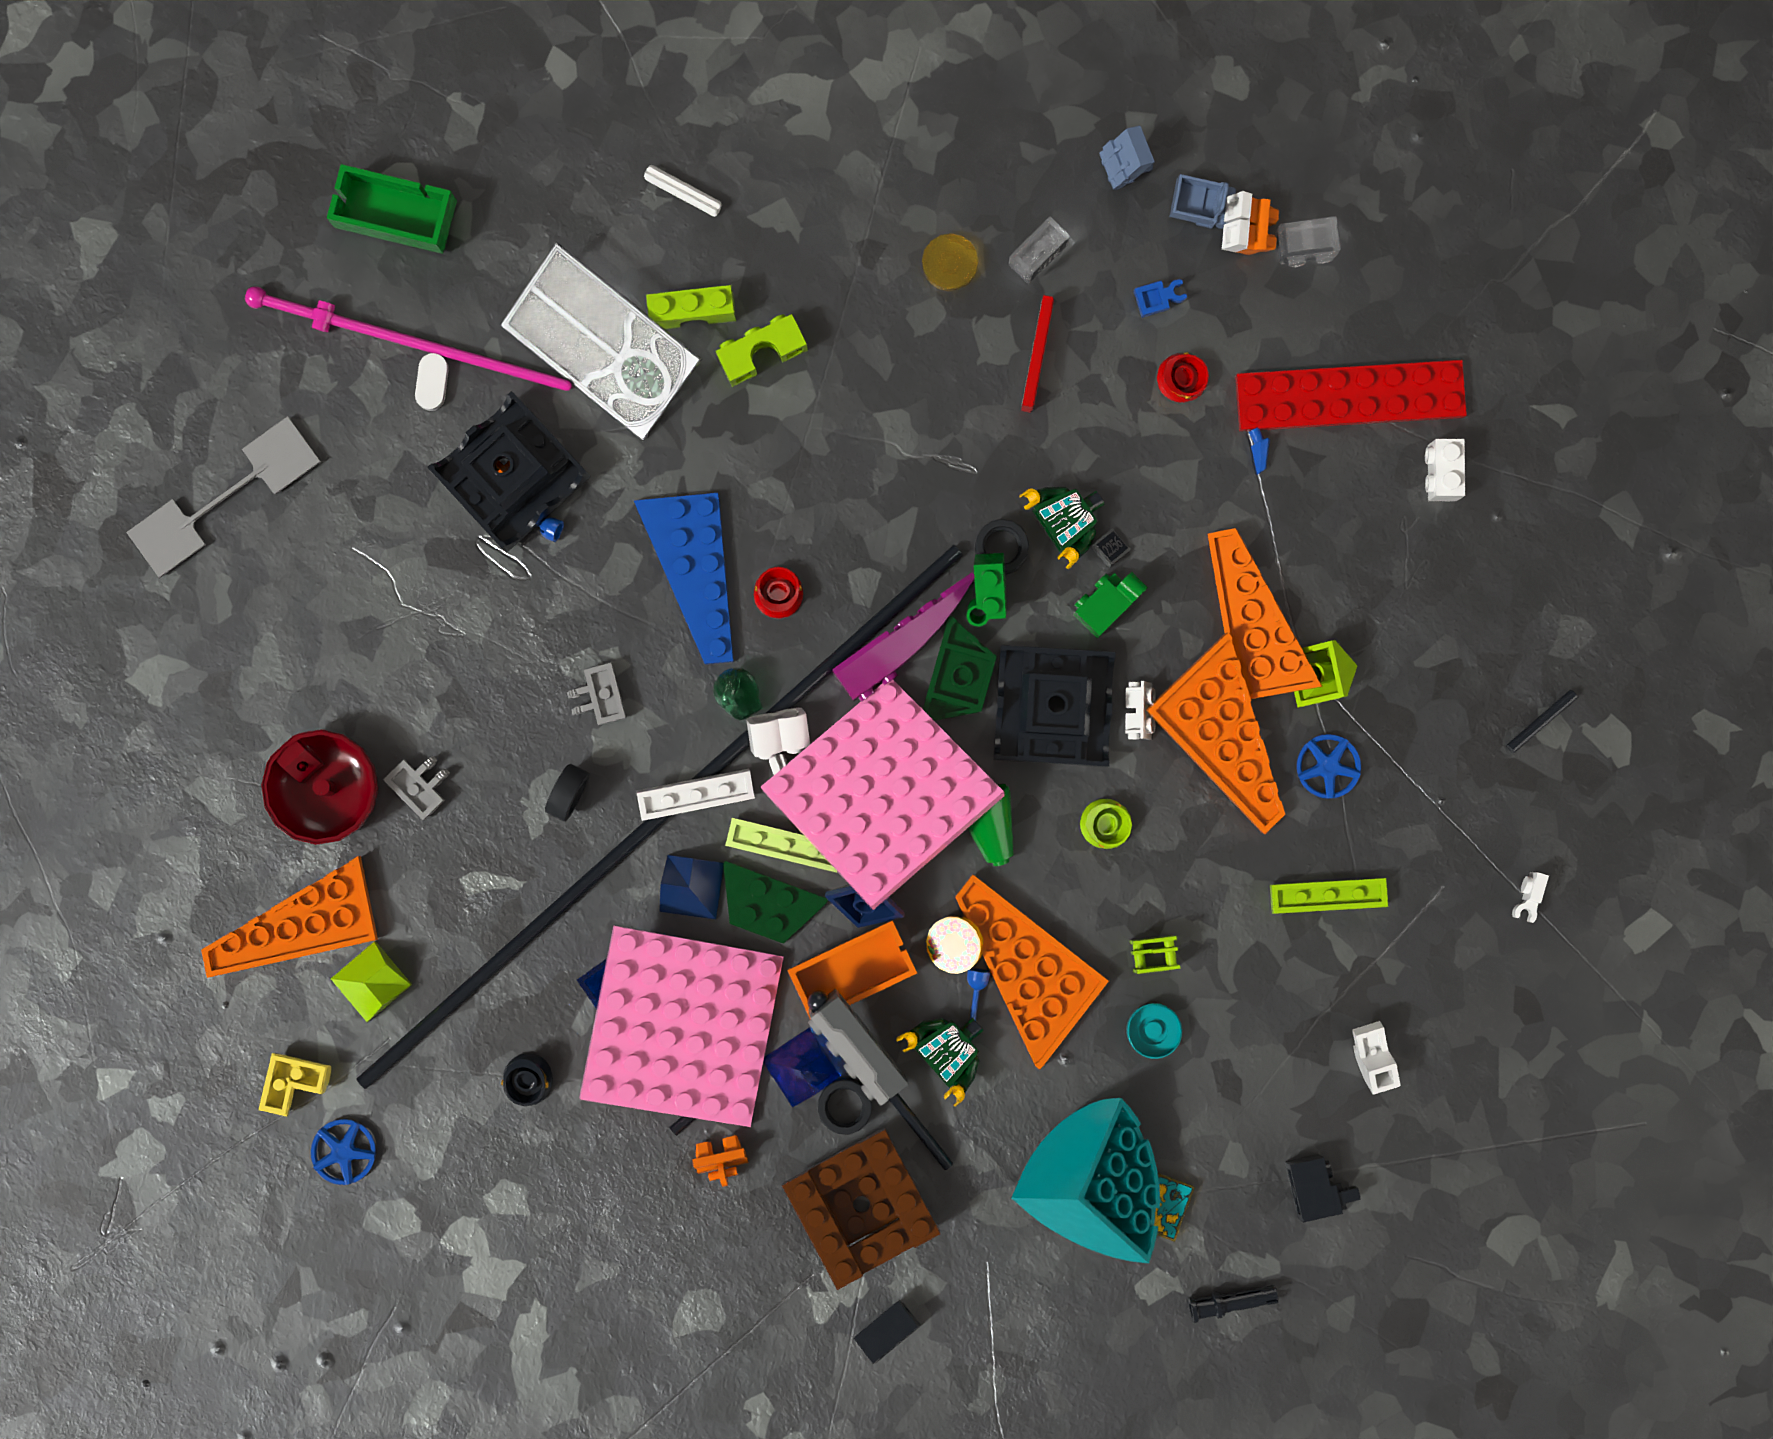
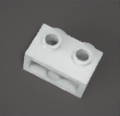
(1445, 470)

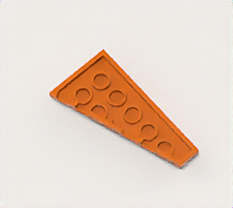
(1261, 636)
(312, 921)

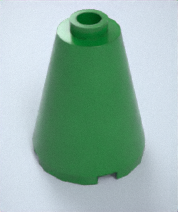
(994, 831)

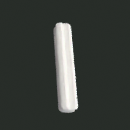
(682, 190)

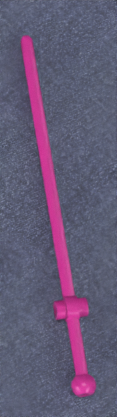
(324, 316)

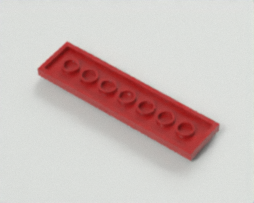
(1350, 395)

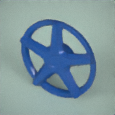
(1329, 766)
(342, 1152)

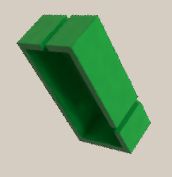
(392, 209)

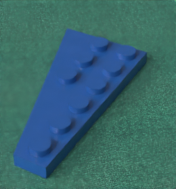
(691, 551)

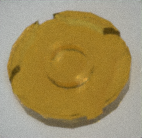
(949, 262)

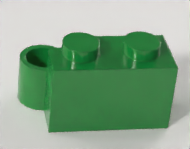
(989, 589)
(1108, 601)

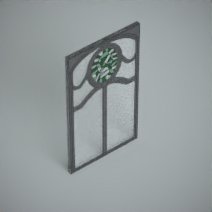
(600, 341)

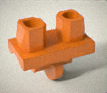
(732, 1156)

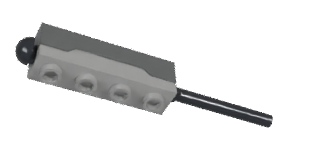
(866, 1060)

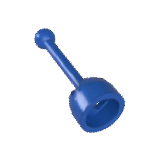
(551, 528)
(978, 980)

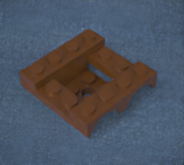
(825, 1207)

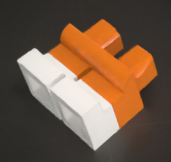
(1248, 224)

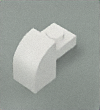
(1374, 1058)

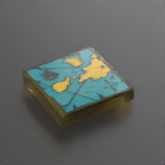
(1173, 1205)

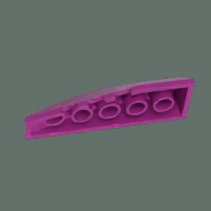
(890, 651)

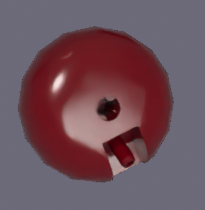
(319, 787)

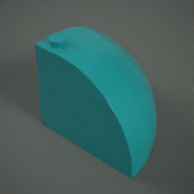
(1096, 1182)

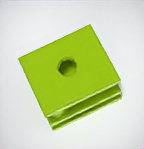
(1169, 949)

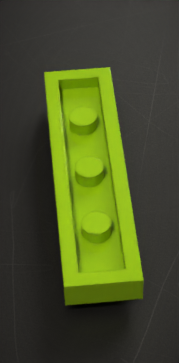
(1328, 895)

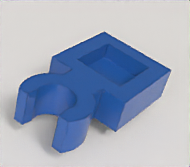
(1155, 298)

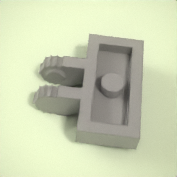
(603, 693)
(415, 789)

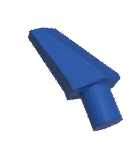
(1259, 449)

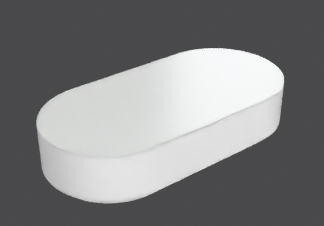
(431, 382)

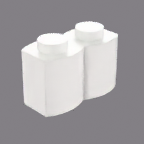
(778, 732)

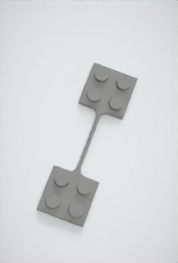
(170, 536)

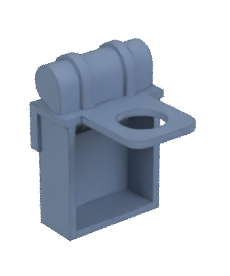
(1126, 157)
(1200, 201)

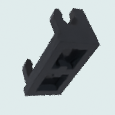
(887, 1332)

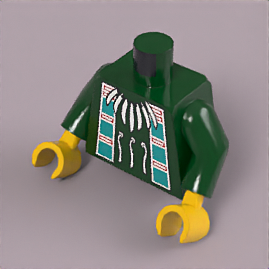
(1066, 518)
(947, 1051)

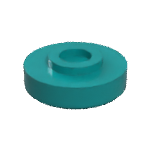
(1154, 1030)

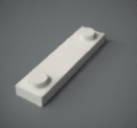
(695, 794)

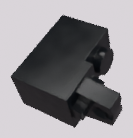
(1313, 1192)

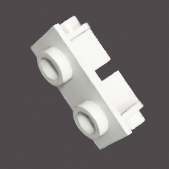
(1141, 721)

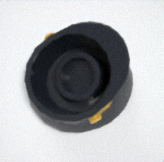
(527, 1079)

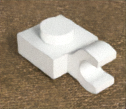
(1533, 890)

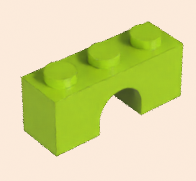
(705, 304)
(781, 335)

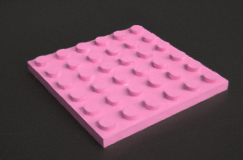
(882, 792)
(681, 1026)

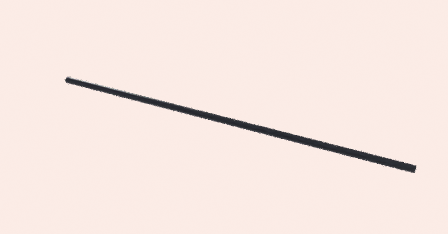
(649, 826)

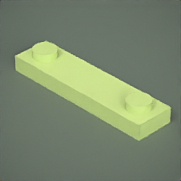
(775, 843)

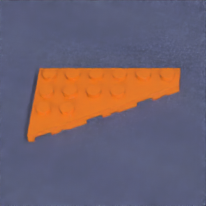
(1215, 725)
(1036, 974)

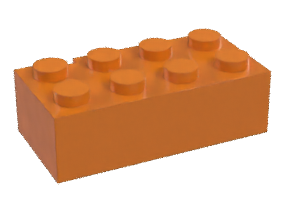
(856, 966)

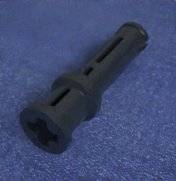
(1220, 1304)

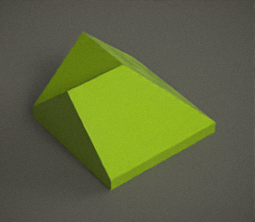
(1334, 671)
(371, 981)

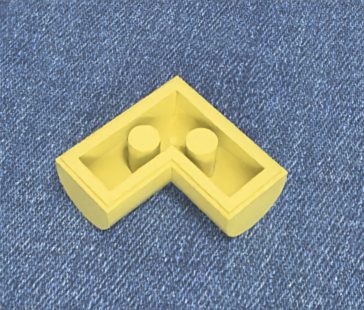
(285, 1075)

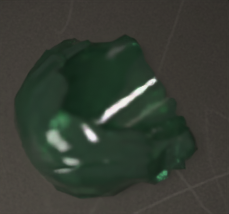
(737, 693)

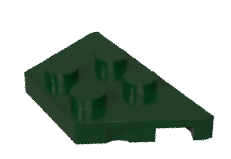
(959, 674)
(767, 904)

